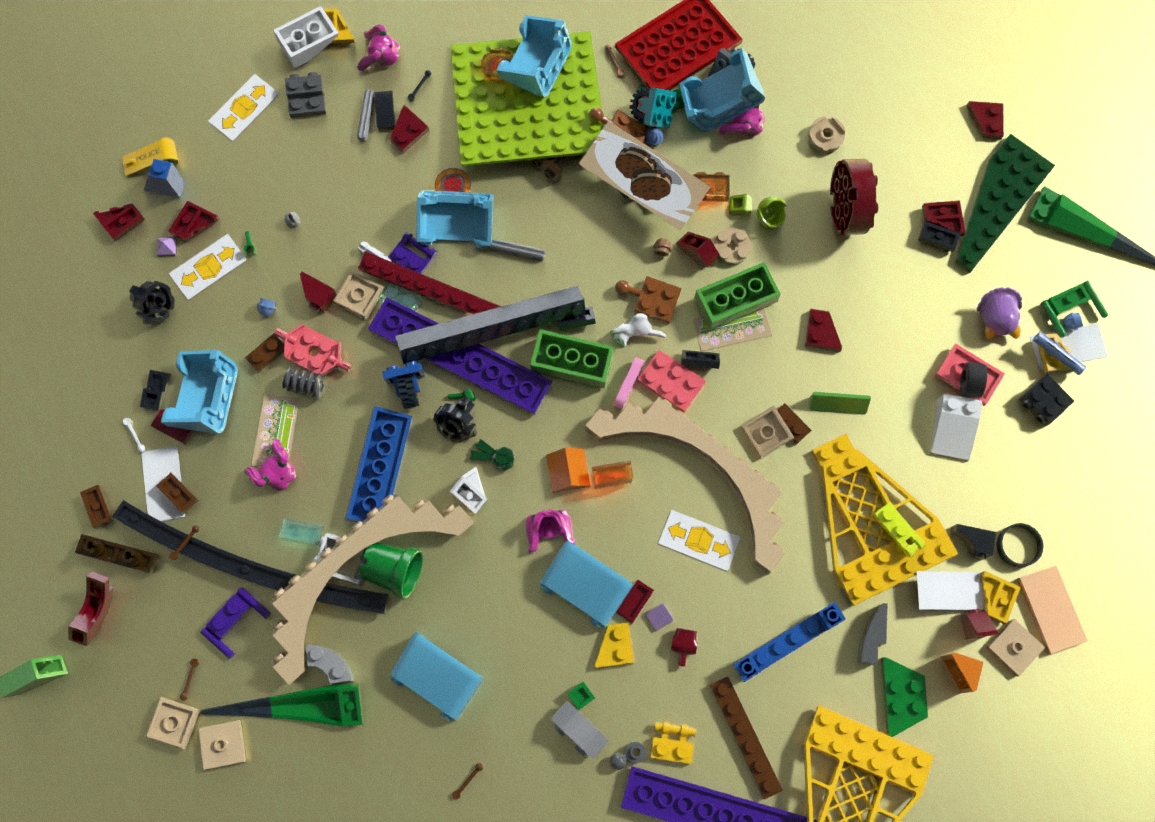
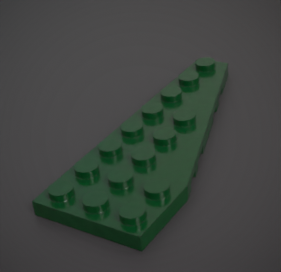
(1006, 186)

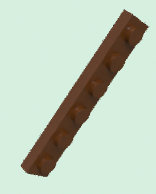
(746, 738)

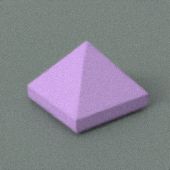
(166, 246)

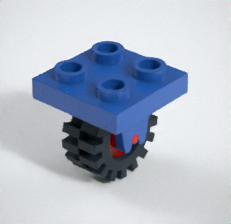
(405, 382)

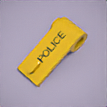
(143, 158)

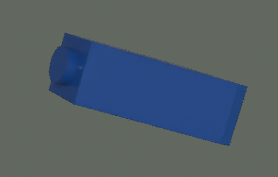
(164, 179)

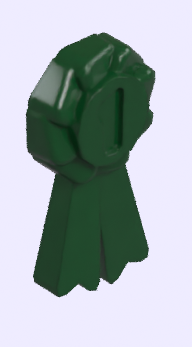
(502, 458)

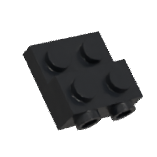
(1046, 400)

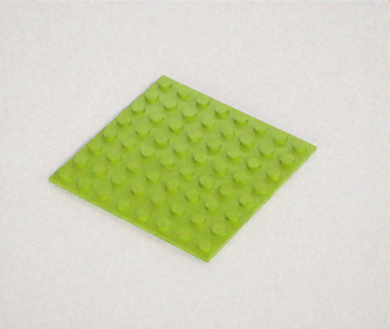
(512, 124)

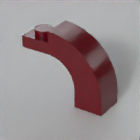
(93, 611)

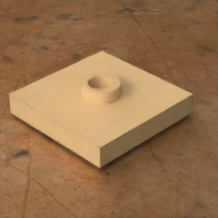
(358, 295)
(767, 432)
(1015, 647)
(172, 723)
(222, 744)

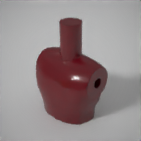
(685, 644)

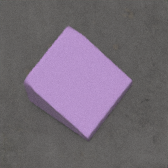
(659, 617)

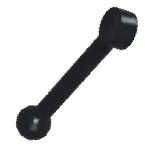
(411, 97)

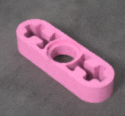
(628, 383)

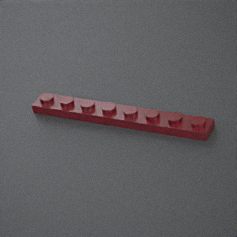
(423, 285)

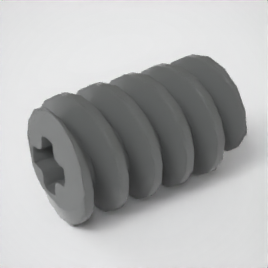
(304, 384)

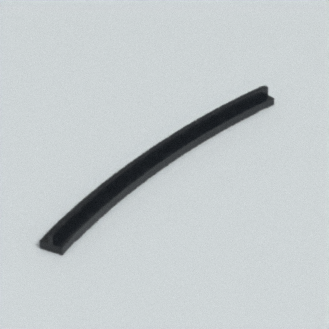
(242, 567)

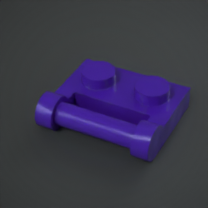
(405, 257)

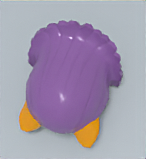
(1001, 312)

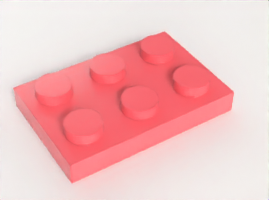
(952, 367)
(671, 381)

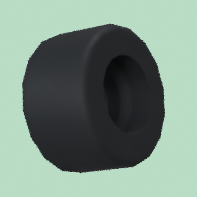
(973, 380)

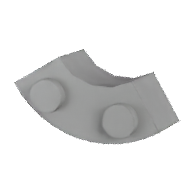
(330, 662)
(579, 729)

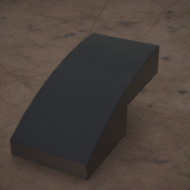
(384, 109)
(156, 390)

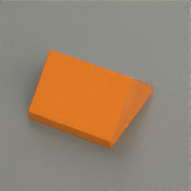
(568, 469)
(964, 671)

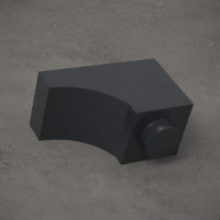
(978, 541)

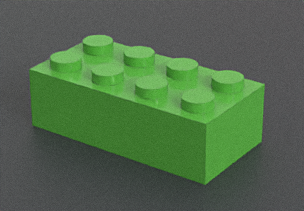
(737, 295)
(572, 358)

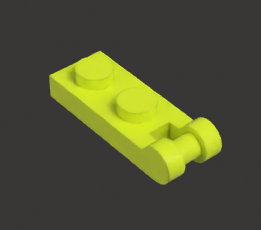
(899, 529)

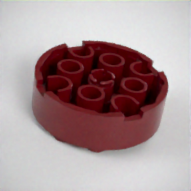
(853, 196)

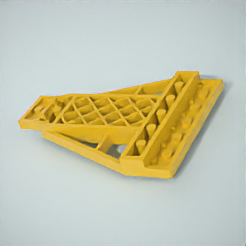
(884, 565)
(867, 752)

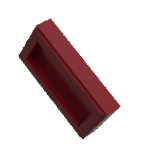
(634, 601)

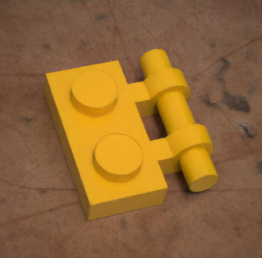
(672, 749)

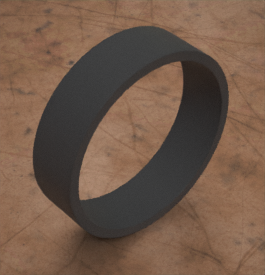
(1033, 531)

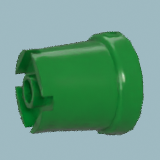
(392, 568)

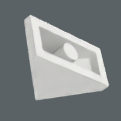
(469, 491)

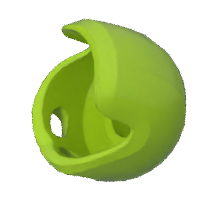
(776, 213)

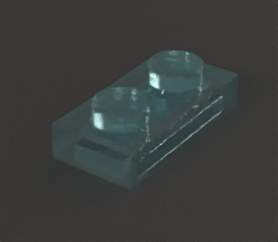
(402, 296)
(301, 531)

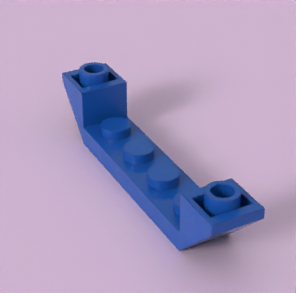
(789, 641)

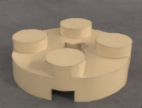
(823, 143)
(735, 236)

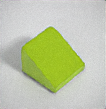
(740, 204)

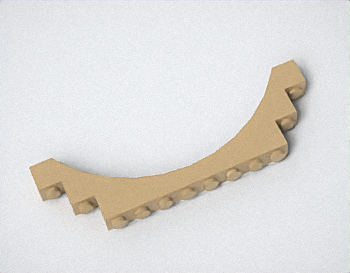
(753, 490)
(300, 596)

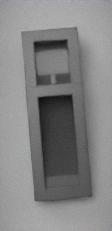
(873, 635)

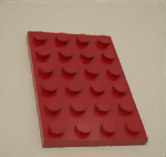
(678, 43)

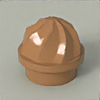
(662, 247)

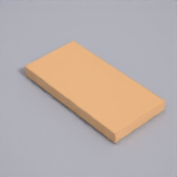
(1052, 610)

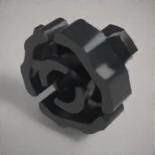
(151, 300)
(456, 420)

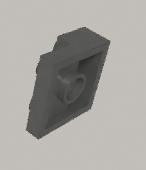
(305, 95)

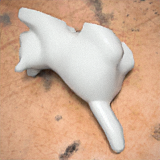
(637, 326)

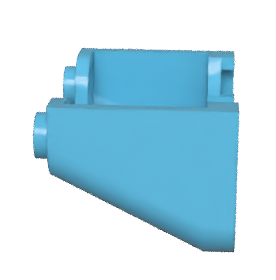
(538, 55)
(722, 94)
(454, 217)
(204, 391)
(586, 584)
(436, 676)

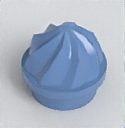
(654, 136)
(266, 307)
(1073, 321)

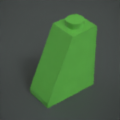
(31, 675)

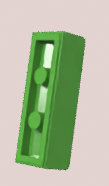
(839, 403)

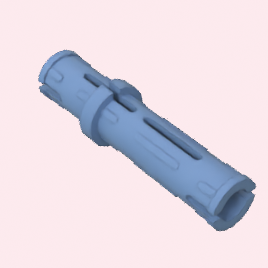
(1053, 348)

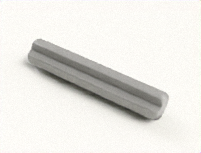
(365, 116)
(518, 249)

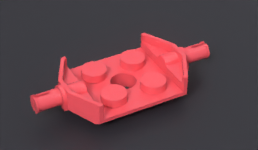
(299, 343)

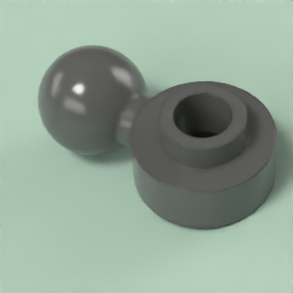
(619, 760)

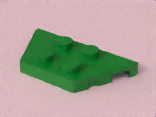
(903, 696)

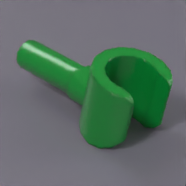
(248, 243)
(469, 394)

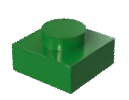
(581, 695)

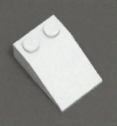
(305, 36)
(955, 426)

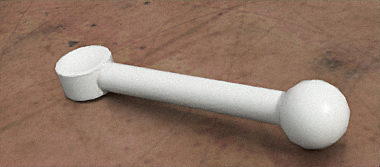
(127, 422)

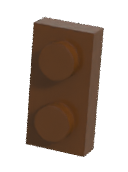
(265, 353)
(794, 423)
(177, 493)
(96, 506)

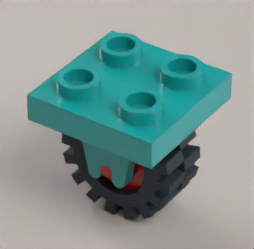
(653, 106)

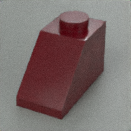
(698, 248)
(317, 293)
(977, 624)

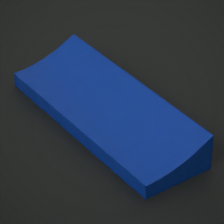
(378, 462)

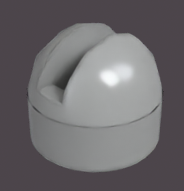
(297, 220)

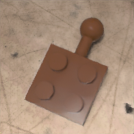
(622, 121)
(655, 299)

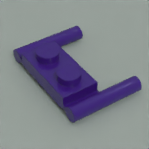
(228, 616)

